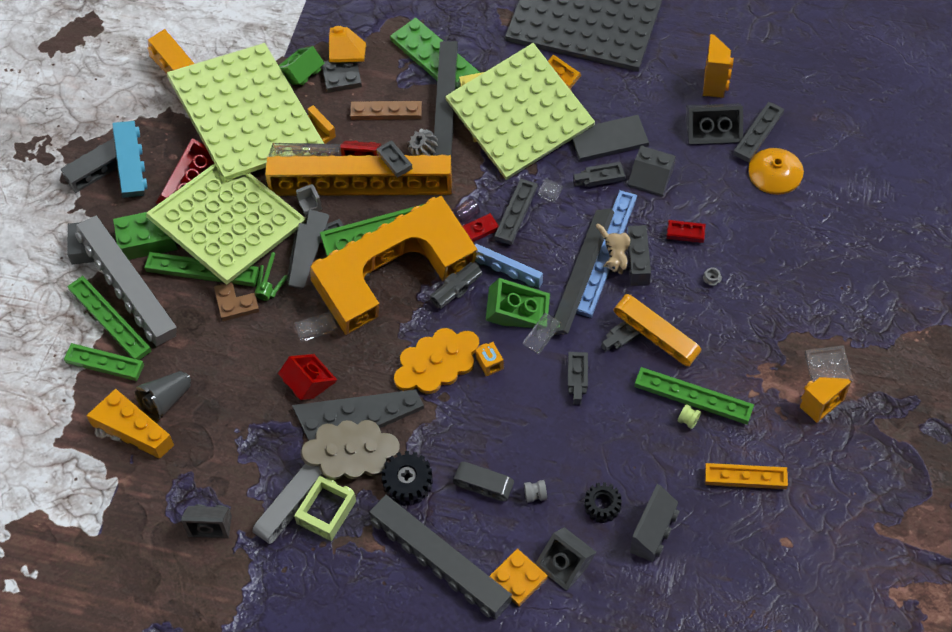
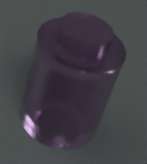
(466, 211)

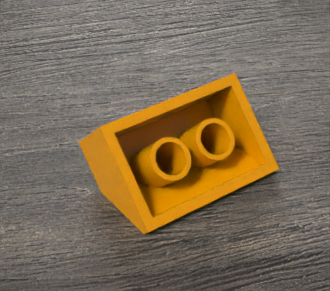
(717, 69)

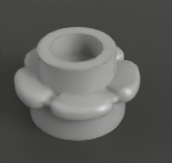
(712, 272)

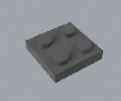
(341, 76)

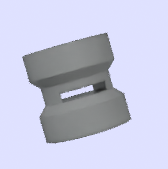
(535, 491)

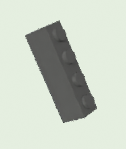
(91, 166)

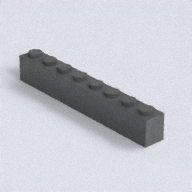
(440, 557)

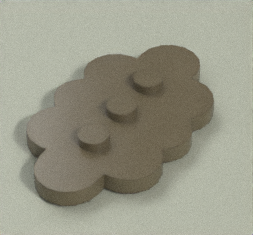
(350, 449)

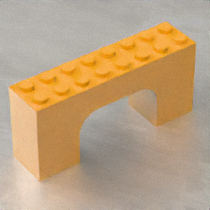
(424, 230)

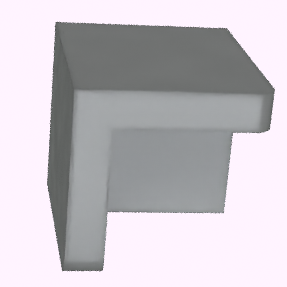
(308, 199)

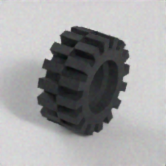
(605, 491)

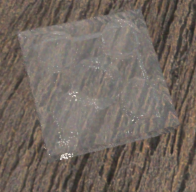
(828, 363)

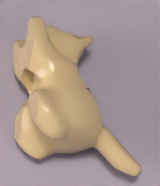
(616, 246)

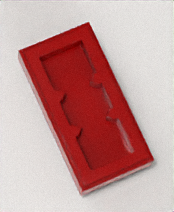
(481, 227)
(686, 231)

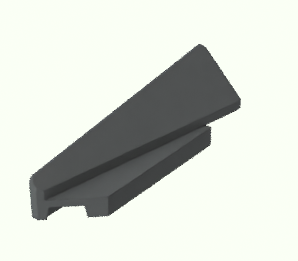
(305, 247)

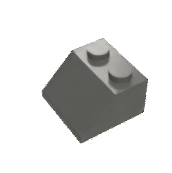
(652, 171)
(207, 521)
(565, 558)

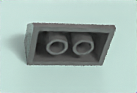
(714, 123)
(654, 525)

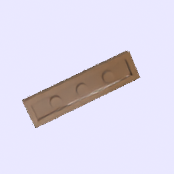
(386, 110)

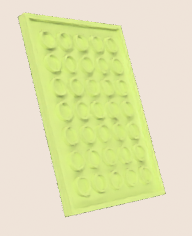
(241, 108)

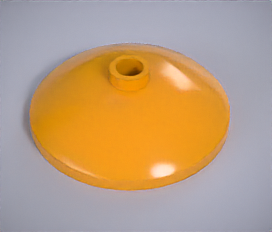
(773, 177)

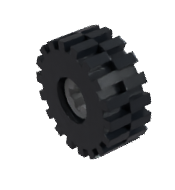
(418, 483)

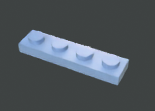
(509, 266)

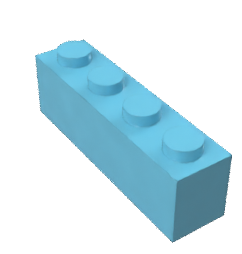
(128, 159)

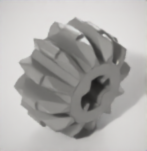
(422, 143)

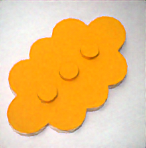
(436, 361)

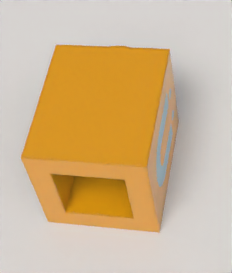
(489, 358)

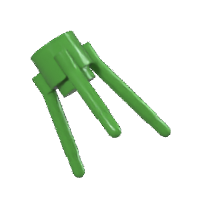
(264, 289)

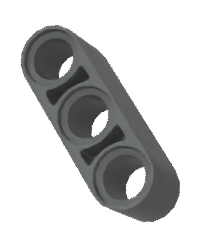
(483, 481)

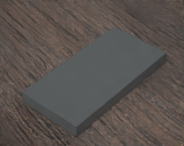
(610, 138)

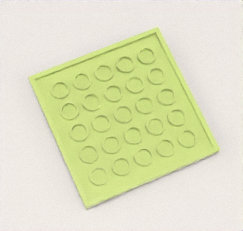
(520, 111)
(226, 221)

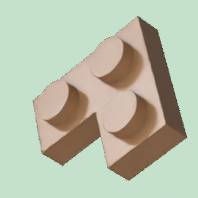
(232, 306)

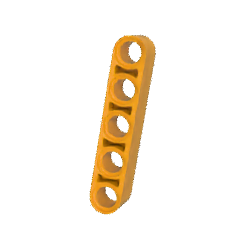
(657, 330)

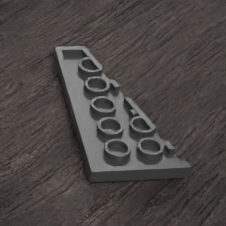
(379, 408)

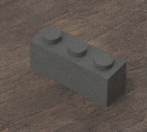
(638, 256)

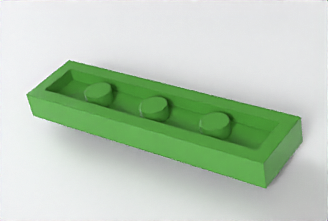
(104, 362)

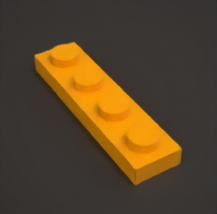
(746, 476)

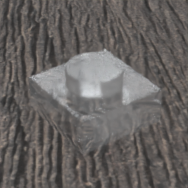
(550, 190)

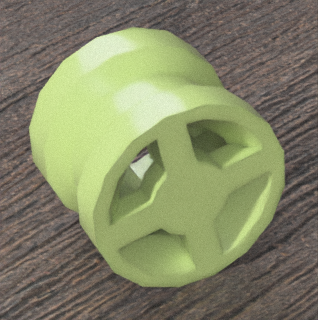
(689, 416)

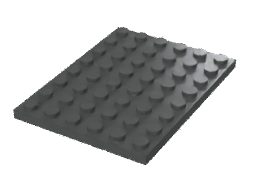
(587, 29)

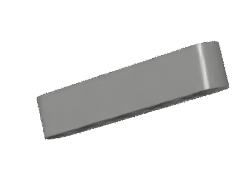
(286, 504)

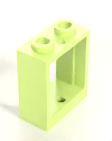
(316, 525)

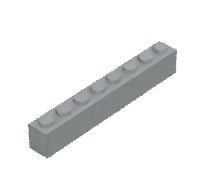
(126, 281)

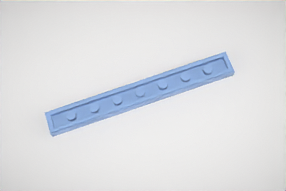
(623, 208)

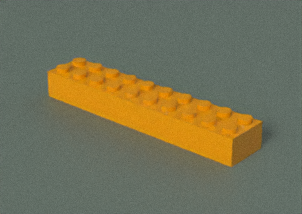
(358, 175)

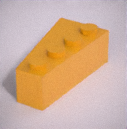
(167, 52)
(126, 421)

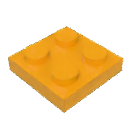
(519, 576)

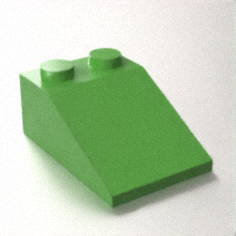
(515, 304)

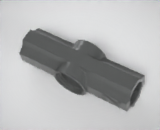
(456, 285)

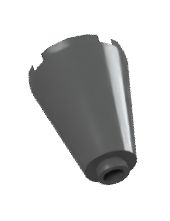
(162, 393)

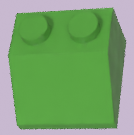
(301, 65)

